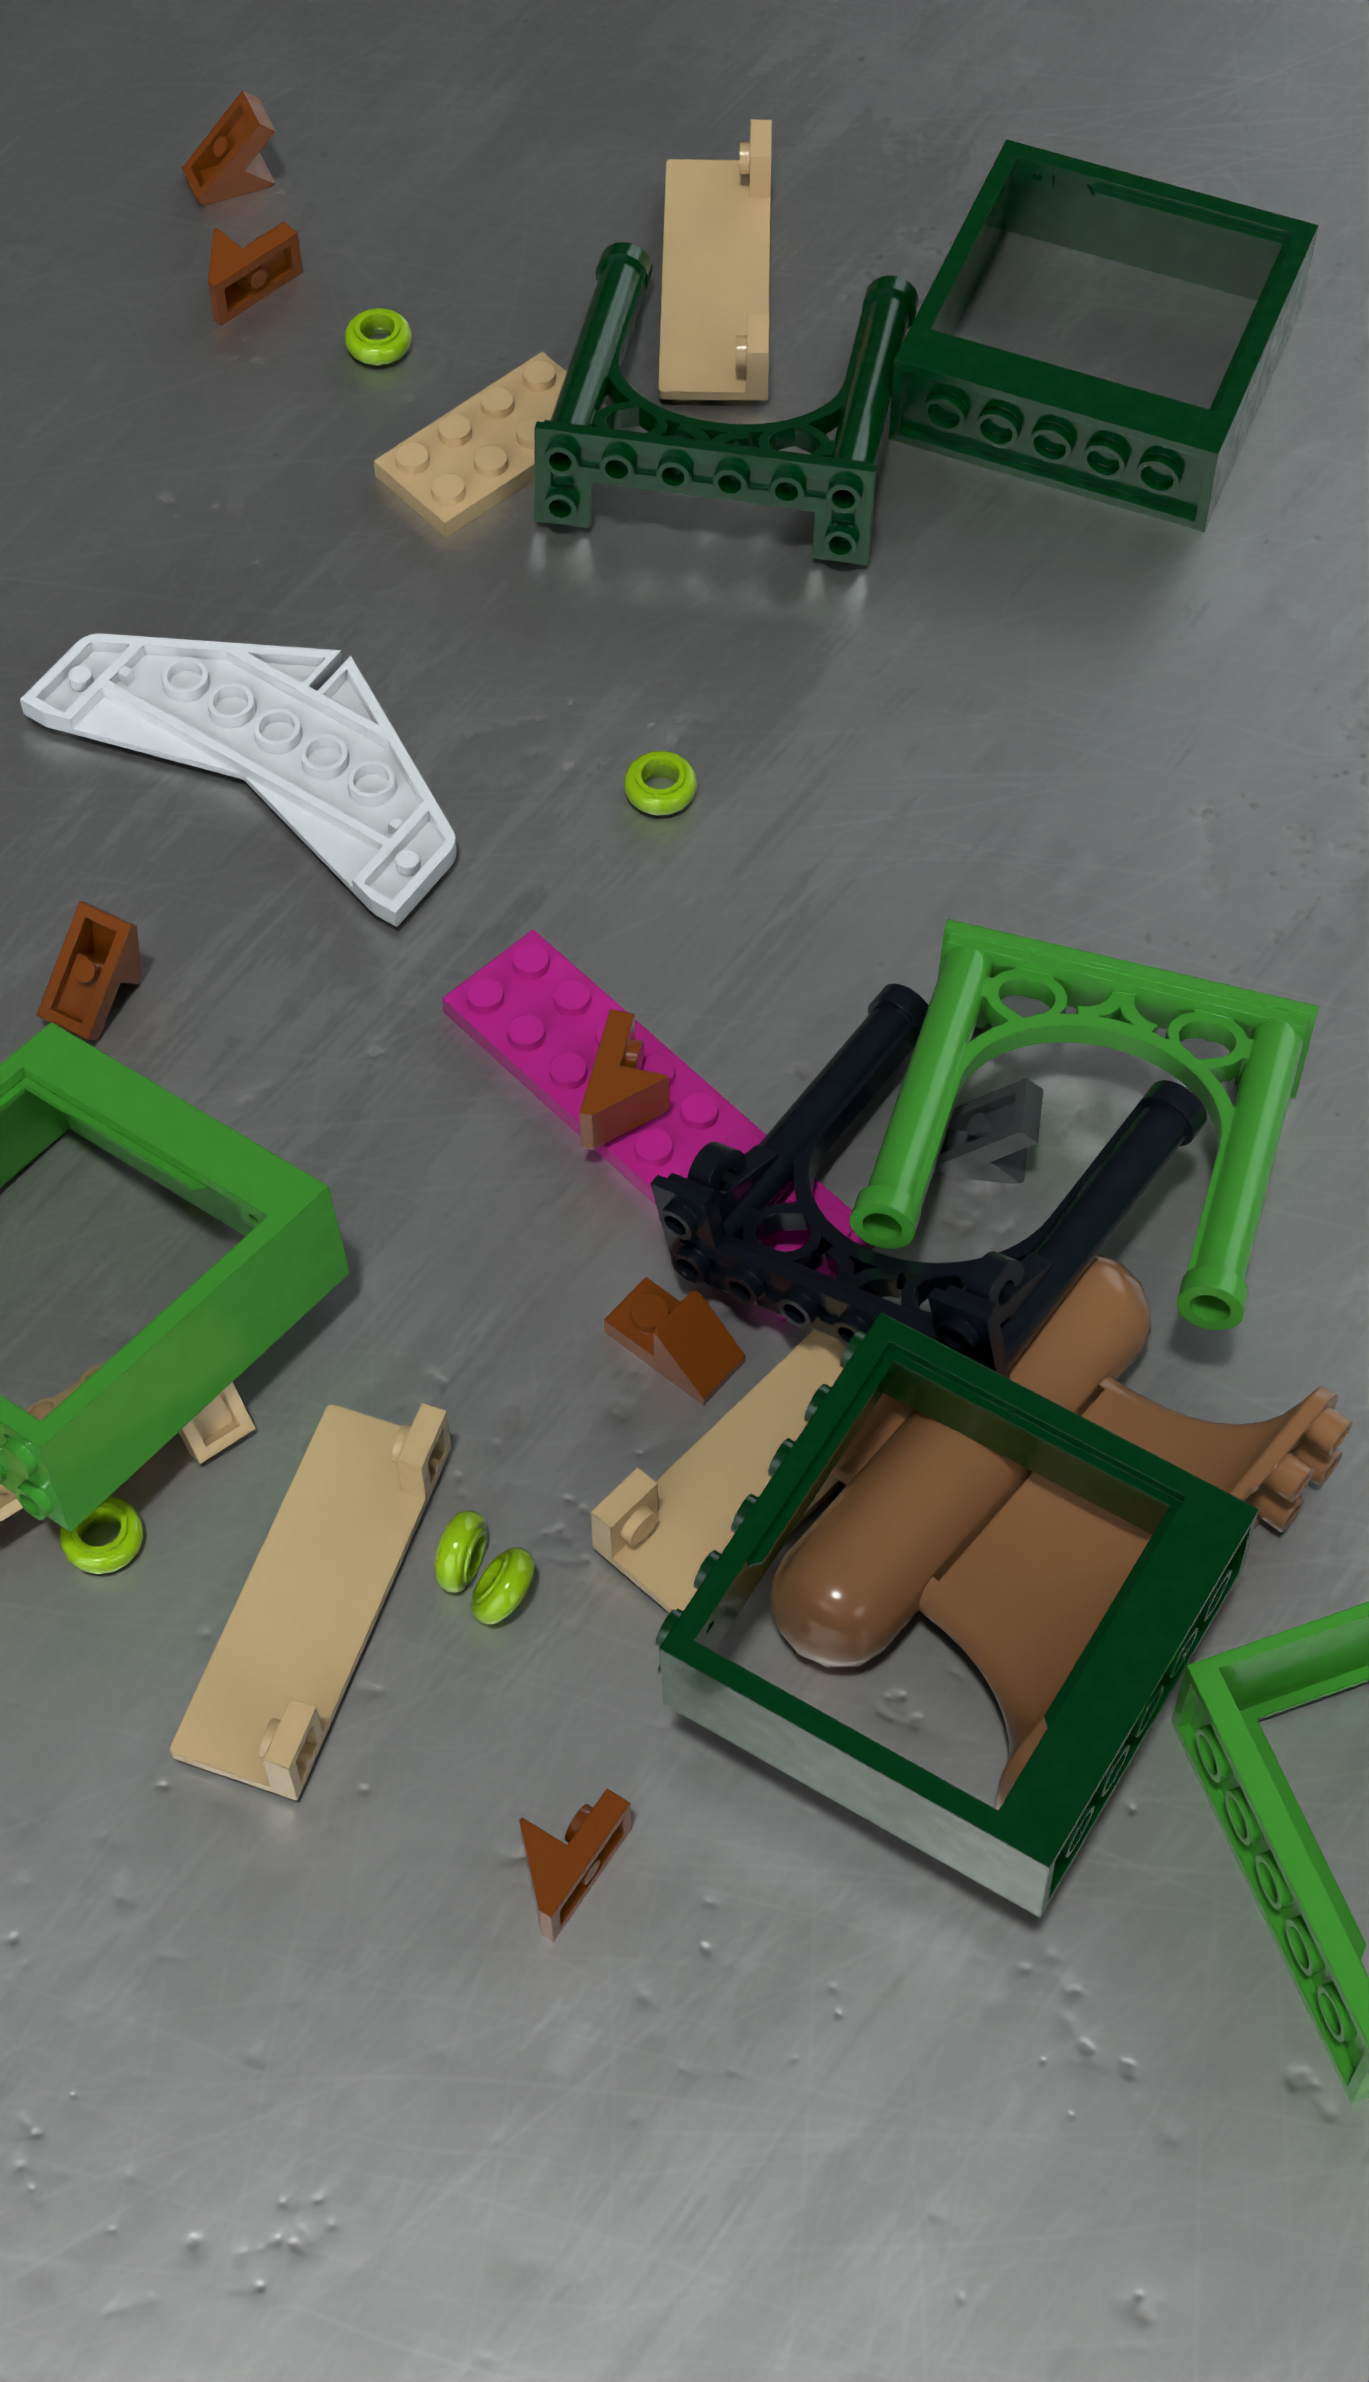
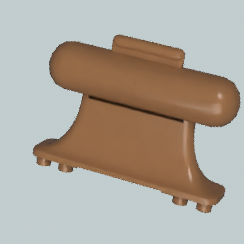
(1002, 1552)

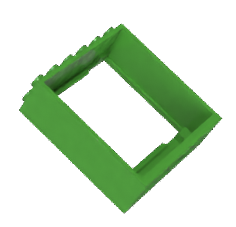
(207, 1333)
(1264, 1824)

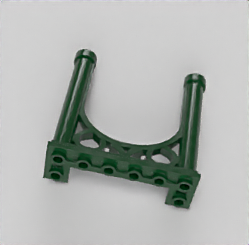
(710, 457)

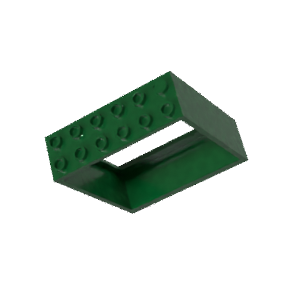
(1077, 427)
(1107, 1697)

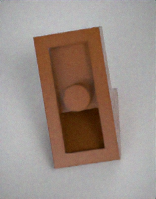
(230, 156)
(248, 274)
(89, 969)
(618, 1090)
(676, 1338)
(565, 1872)

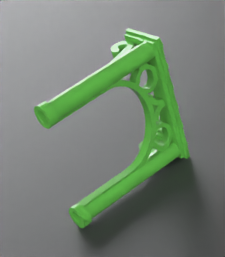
(1119, 1010)

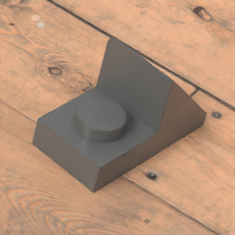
(992, 1135)

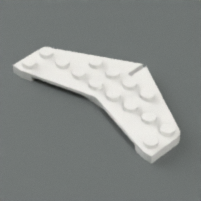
(285, 724)

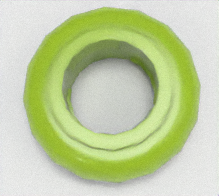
(378, 322)
(660, 801)
(461, 1551)
(113, 1555)
(502, 1585)

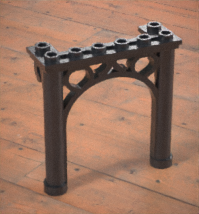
(978, 1305)

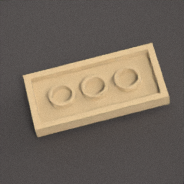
(475, 450)

